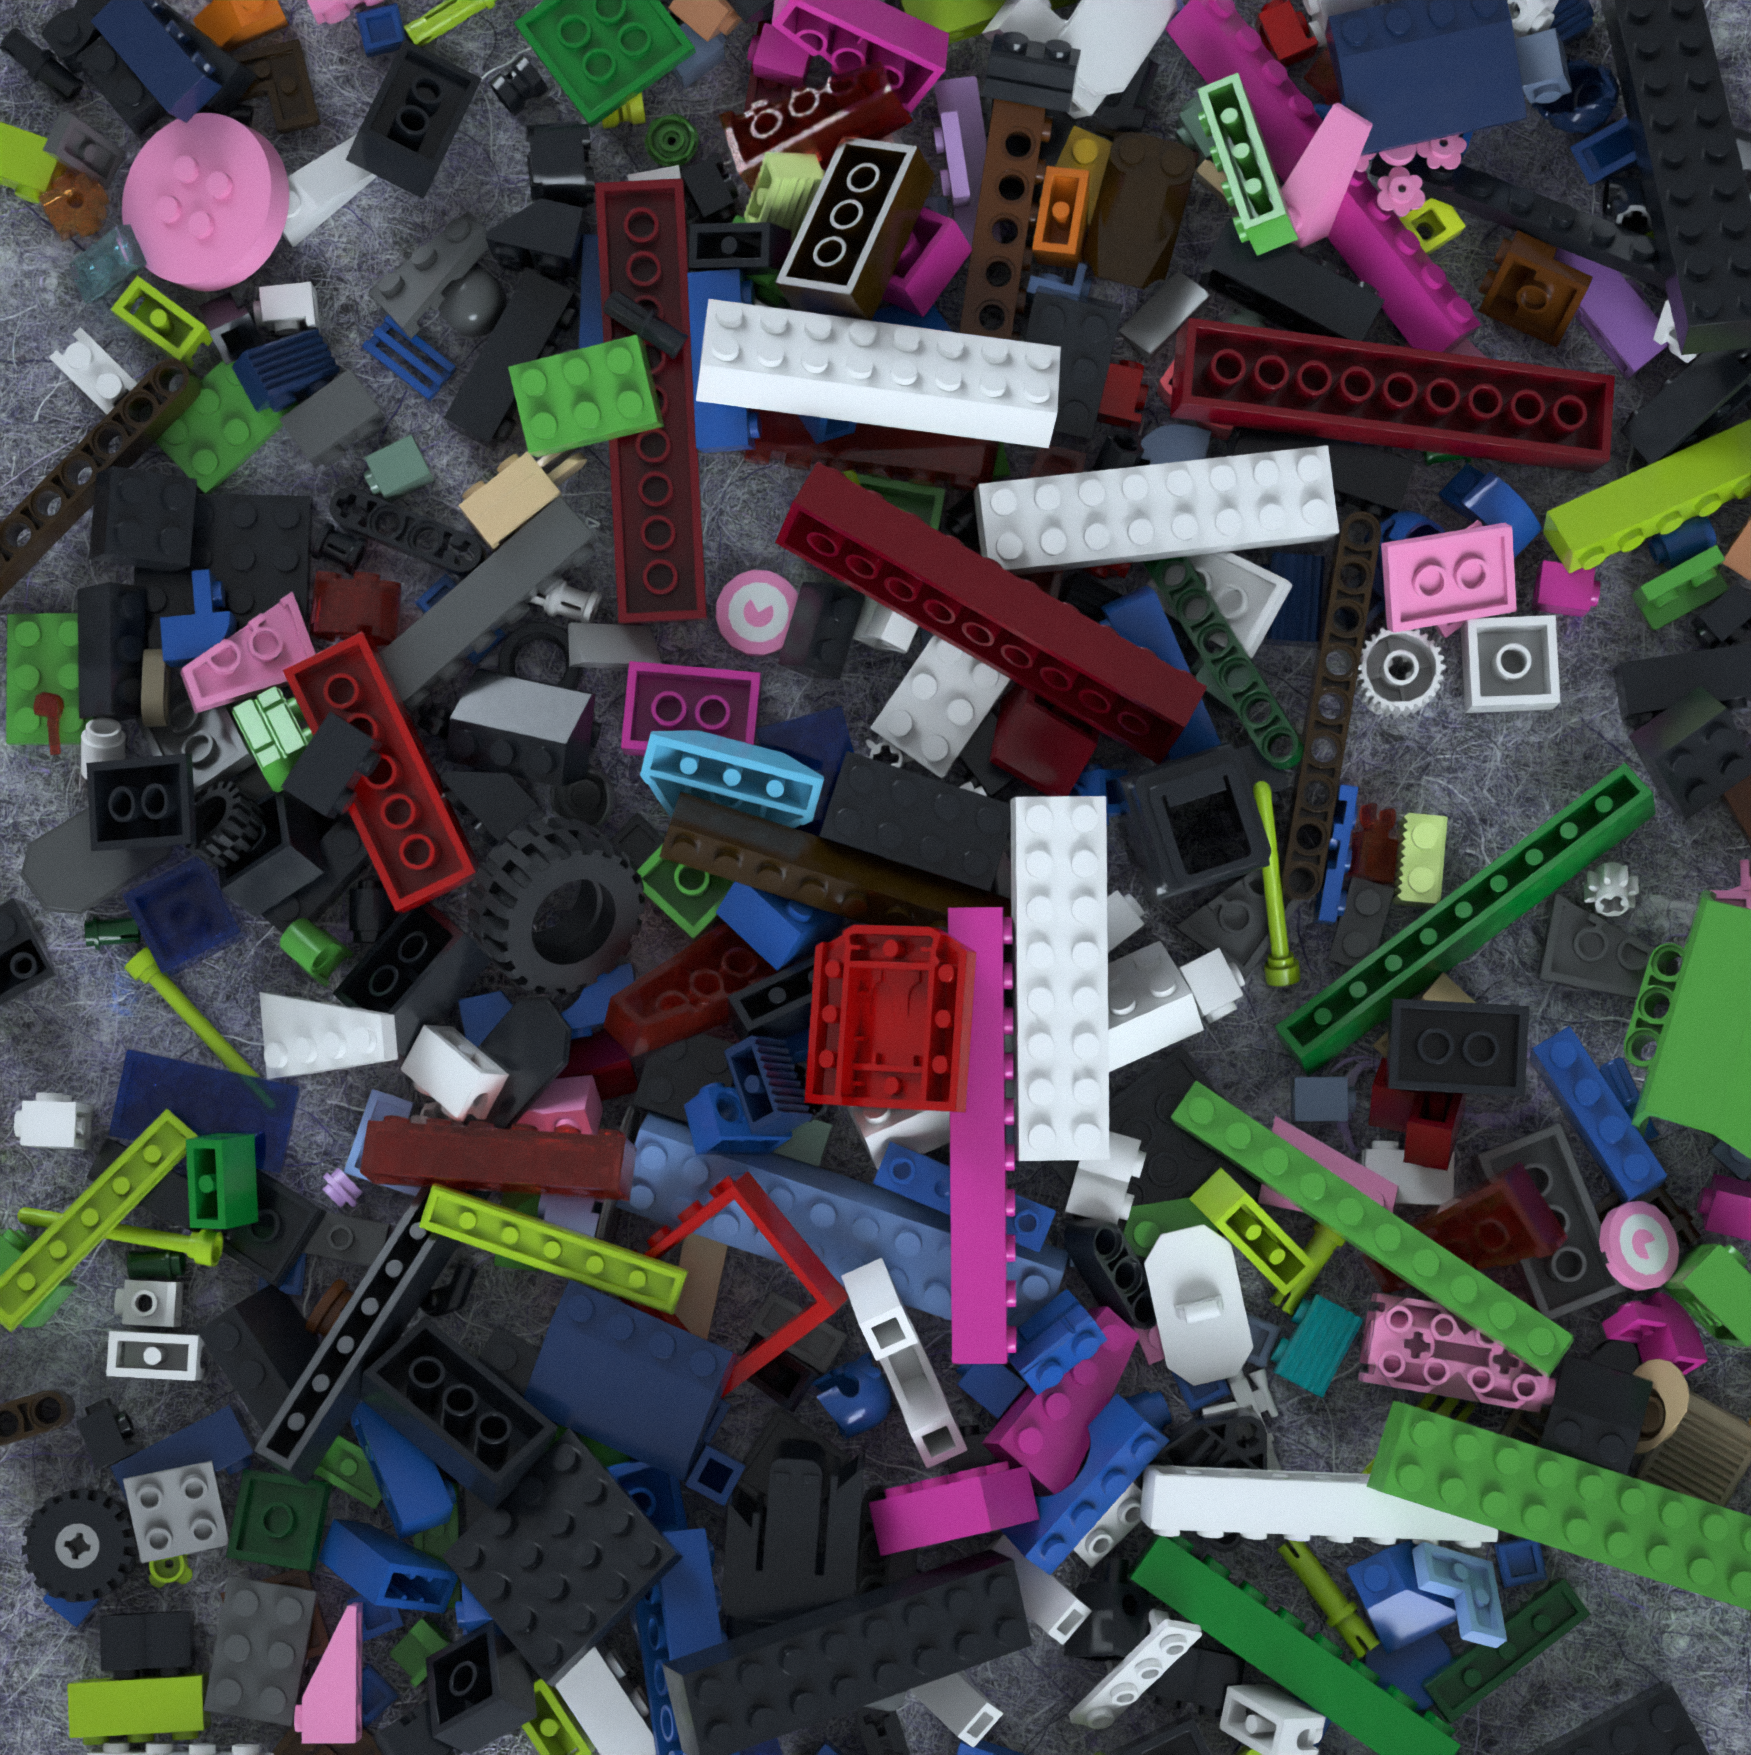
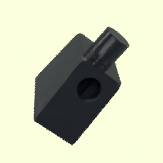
(1117, 1616)

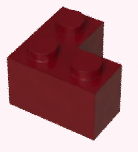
(1426, 1117)

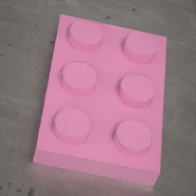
(1449, 577)

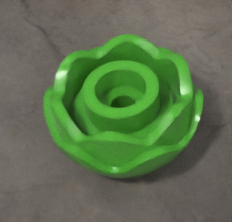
(671, 127)

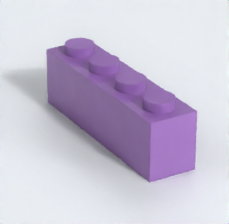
(1616, 316)

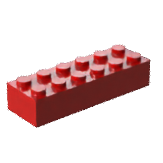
(402, 802)

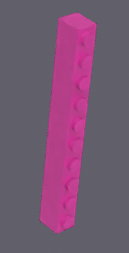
(1364, 235)
(981, 1154)

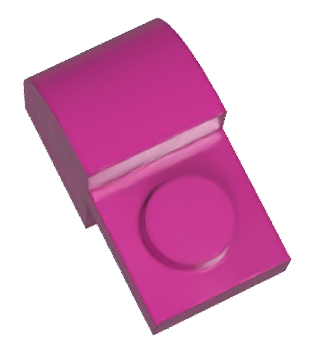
(1660, 1330)

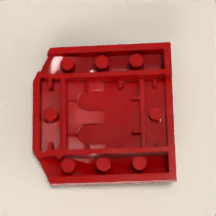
(891, 1019)

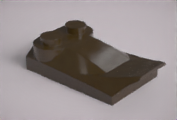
(1139, 209)

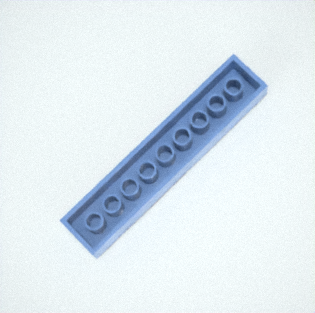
(834, 1214)

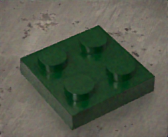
(278, 1520)

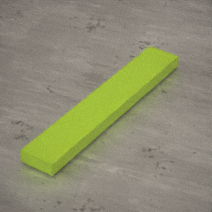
(91, 1217)
(553, 1248)

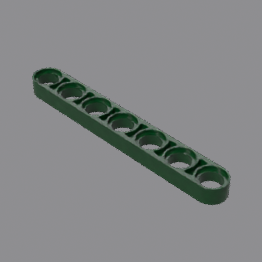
(1224, 662)

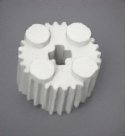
(1387, 694)

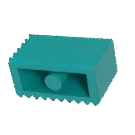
(1316, 1344)

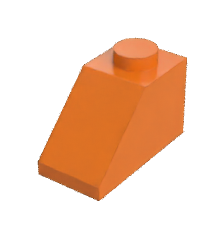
(240, 21)
(1062, 217)

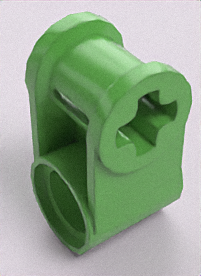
(314, 949)

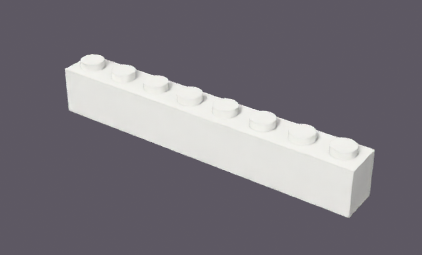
(1292, 1505)

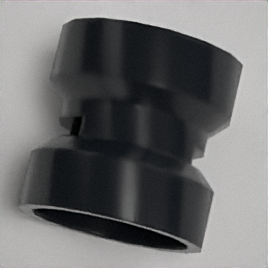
(518, 85)

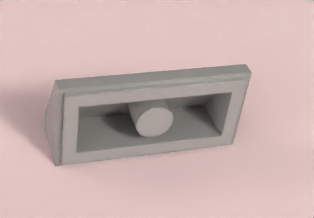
(1164, 315)
(610, 645)

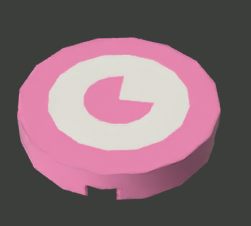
(756, 612)
(1639, 1245)

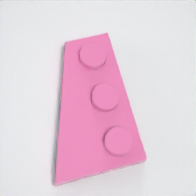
(250, 658)
(1360, 1177)

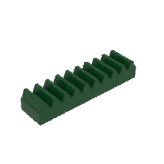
(1484, 1668)

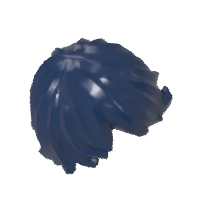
(1589, 103)

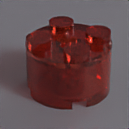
(355, 607)

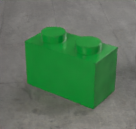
(222, 1180)

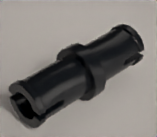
(41, 65)

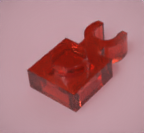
(1372, 849)

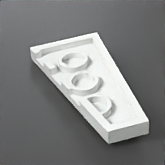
(322, 1036)

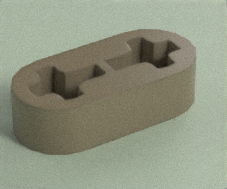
(155, 689)

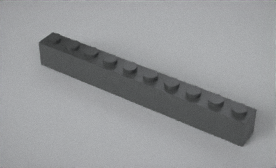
(475, 610)

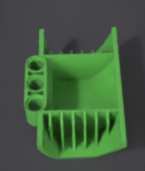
(1705, 1037)

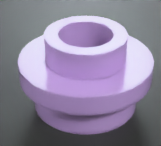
(341, 1188)

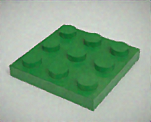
(604, 49)

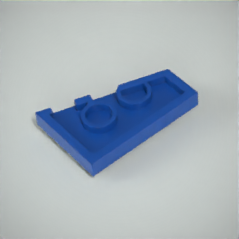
(1331, 898)

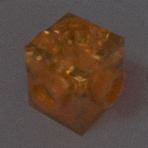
(74, 221)

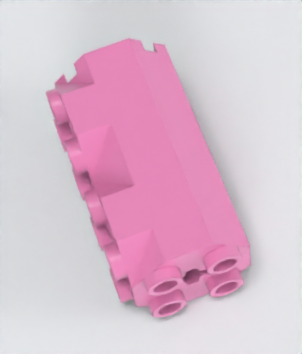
(1435, 1352)

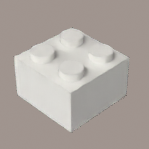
(1510, 664)

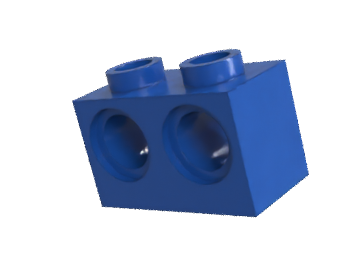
(721, 1126)

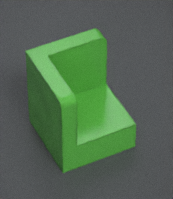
(421, 1642)

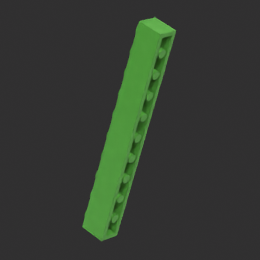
(1373, 1229)

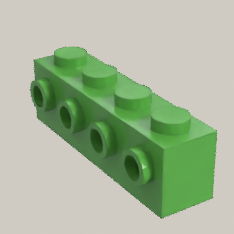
(1247, 165)

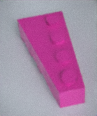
(867, 32)
(1051, 1428)

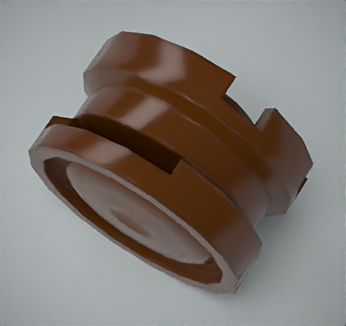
(329, 1308)

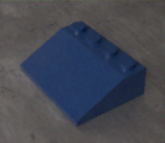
(1427, 69)
(628, 1379)

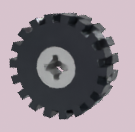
(103, 1550)

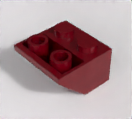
(1041, 742)

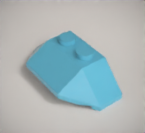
(731, 775)

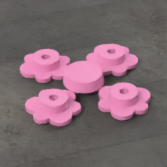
(1399, 177)

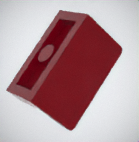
(604, 1060)

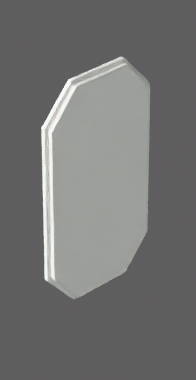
(1114, 39)
(1198, 1304)

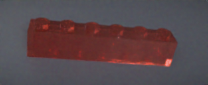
(878, 451)
(499, 1159)

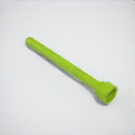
(1281, 966)
(145, 968)
(202, 1247)

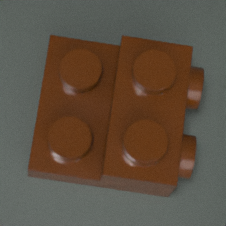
(1532, 289)

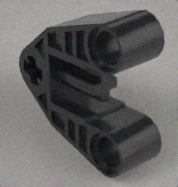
(1194, 1438)

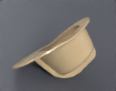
(1666, 1403)

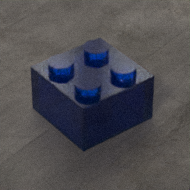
(185, 916)

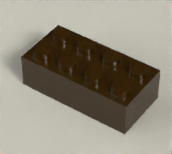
(856, 228)

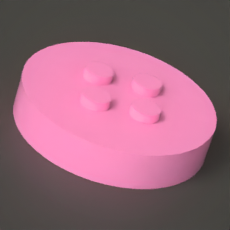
(206, 201)

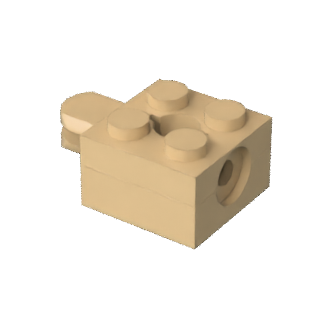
(517, 494)

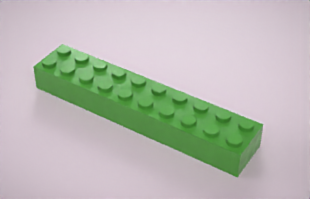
(1564, 1503)

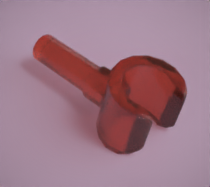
(50, 706)

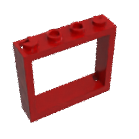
(784, 1240)

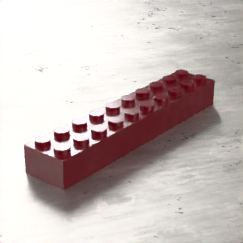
(1392, 396)
(656, 469)
(989, 613)

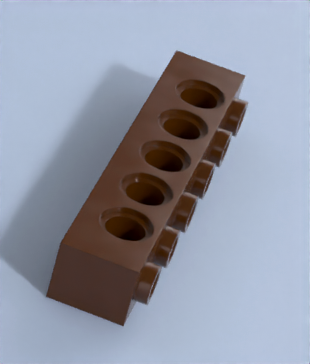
(1007, 120)

